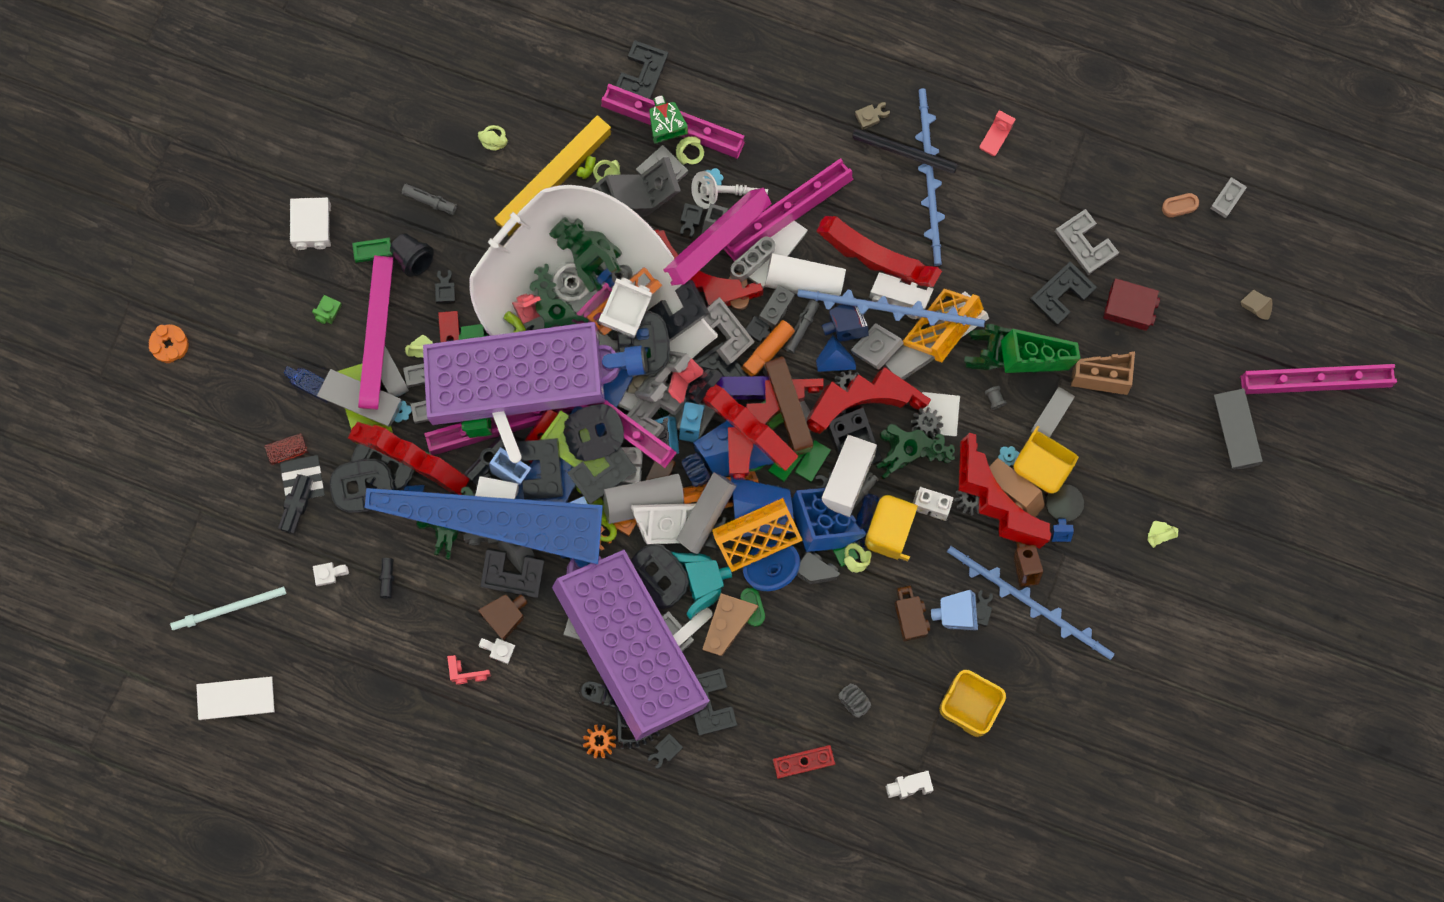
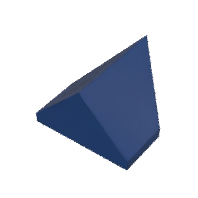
(835, 357)

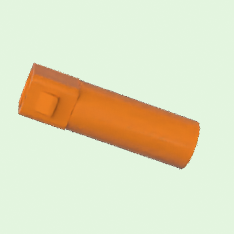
(768, 348)

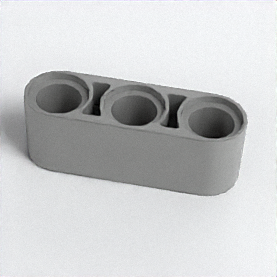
(757, 252)
(391, 377)
(1054, 412)

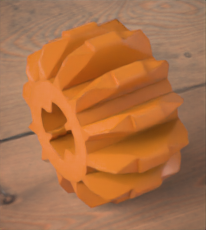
(599, 749)

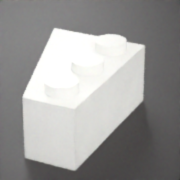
(899, 293)

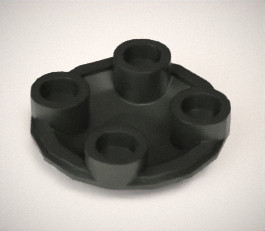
(1065, 503)

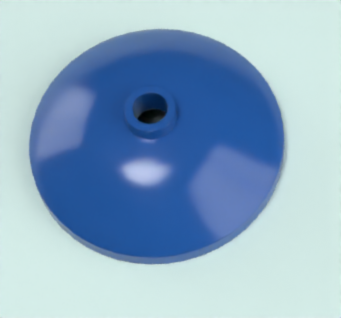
(762, 573)

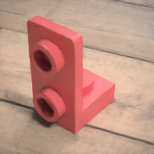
(997, 133)
(526, 307)
(680, 381)
(455, 667)

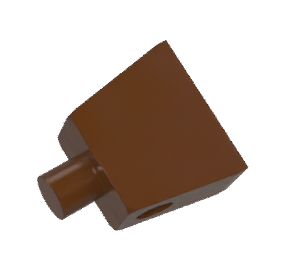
(1027, 565)
(504, 614)

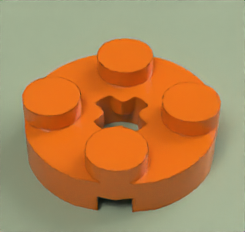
(172, 353)

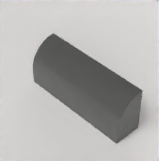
(1238, 429)

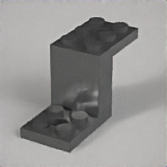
(643, 191)

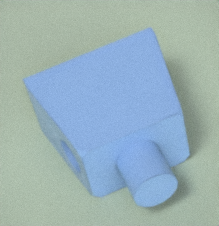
(506, 470)
(957, 611)

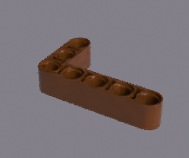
(789, 405)

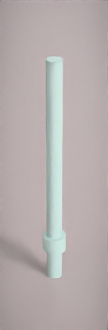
(191, 620)

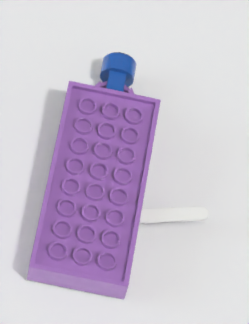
(521, 375)
(631, 643)

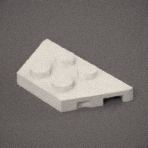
(661, 521)

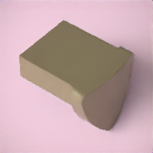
(1258, 304)

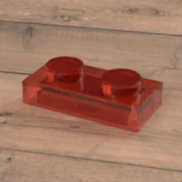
(286, 449)

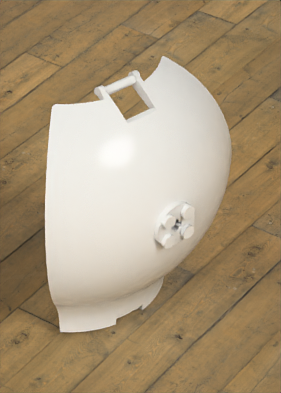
(510, 268)

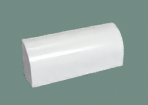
(804, 275)
(849, 475)

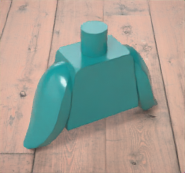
(704, 580)

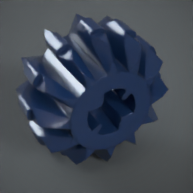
(695, 470)

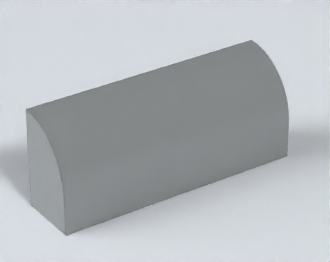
(908, 360)
(345, 393)
(649, 492)
(706, 512)

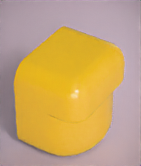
(972, 703)

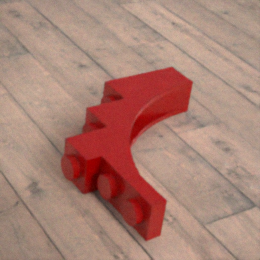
(750, 426)
(409, 455)

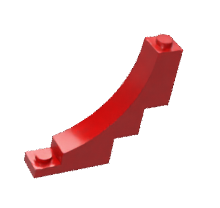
(874, 256)
(718, 287)
(884, 389)
(740, 446)
(978, 480)

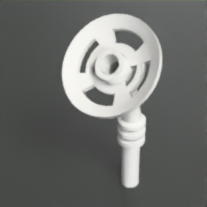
(713, 188)

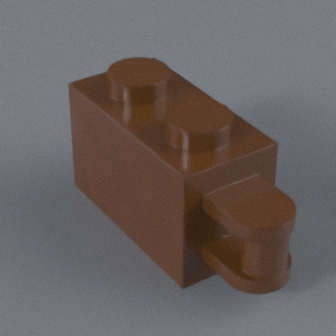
(911, 615)

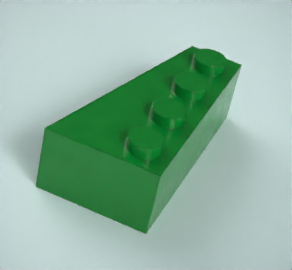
(1037, 353)

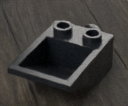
(858, 429)

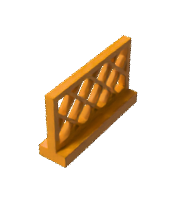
(954, 331)
(753, 521)

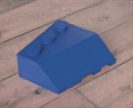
(715, 452)
(752, 495)
(820, 525)

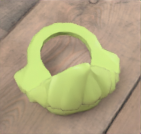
(491, 140)
(681, 146)
(614, 169)
(416, 347)
(1161, 532)
(854, 566)

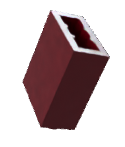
(1131, 304)

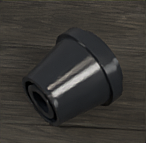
(412, 254)

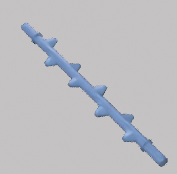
(932, 184)
(898, 311)
(1036, 609)

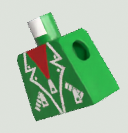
(666, 120)

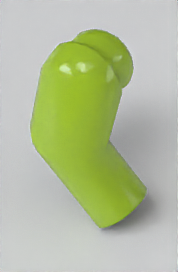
(589, 167)
(515, 321)

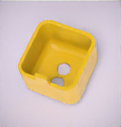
(1045, 462)
(890, 527)

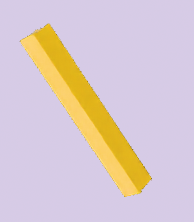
(559, 168)

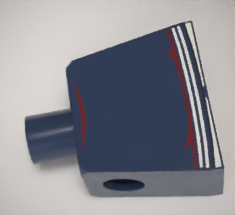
(846, 323)

